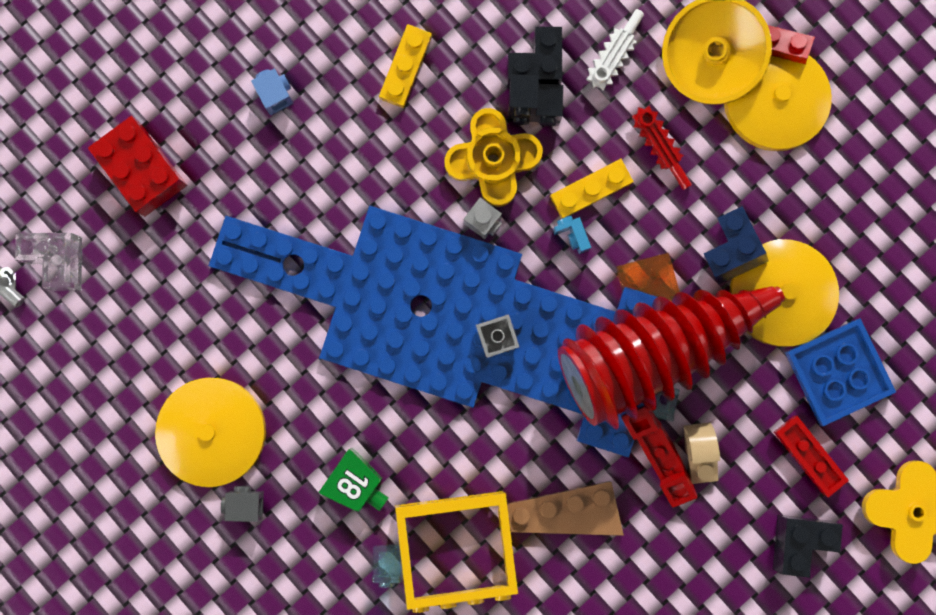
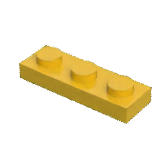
(405, 66)
(591, 188)

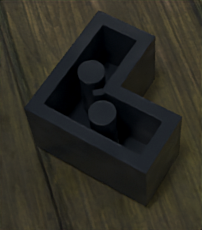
(545, 59)
(534, 101)
(797, 539)

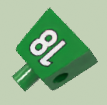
(354, 483)

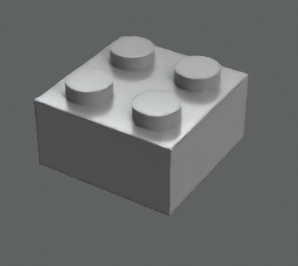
(497, 336)

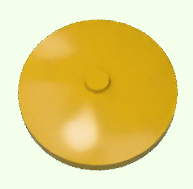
(717, 50)
(784, 107)
(808, 289)
(210, 432)

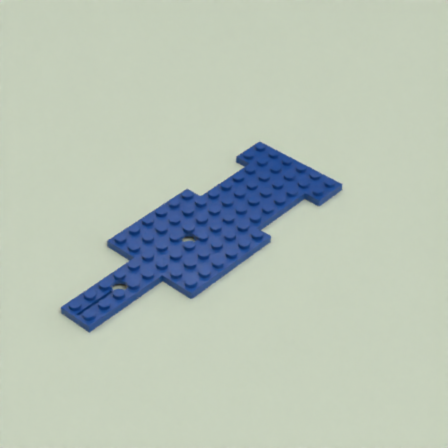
(441, 350)

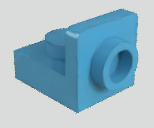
(578, 237)

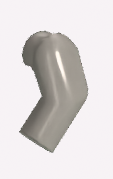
(8, 287)

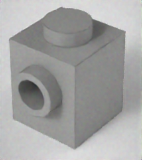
(483, 219)

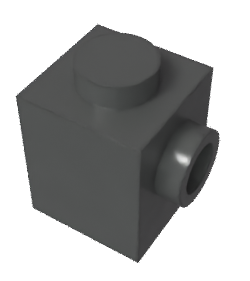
(243, 505)

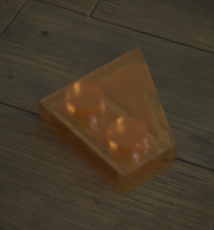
(650, 276)

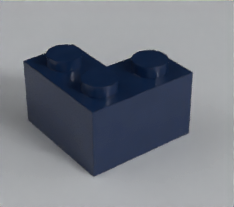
(741, 251)

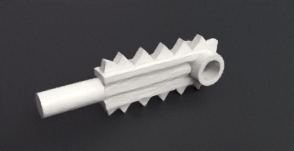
(614, 52)

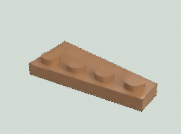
(572, 511)

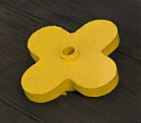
(491, 137)
(894, 509)

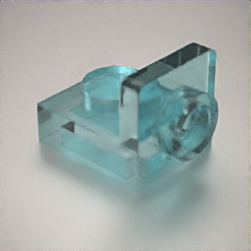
(386, 565)

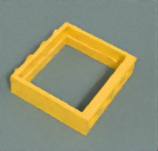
(472, 596)

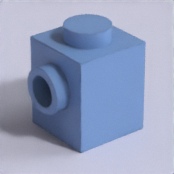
(272, 90)

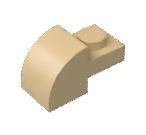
(702, 452)

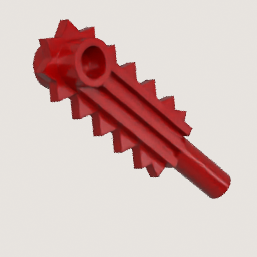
(661, 145)

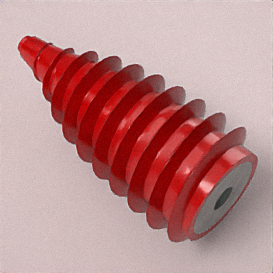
(656, 348)

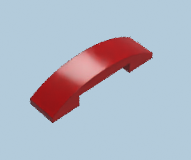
(662, 455)

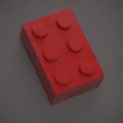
(137, 166)

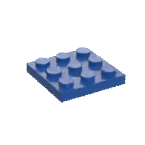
(840, 372)

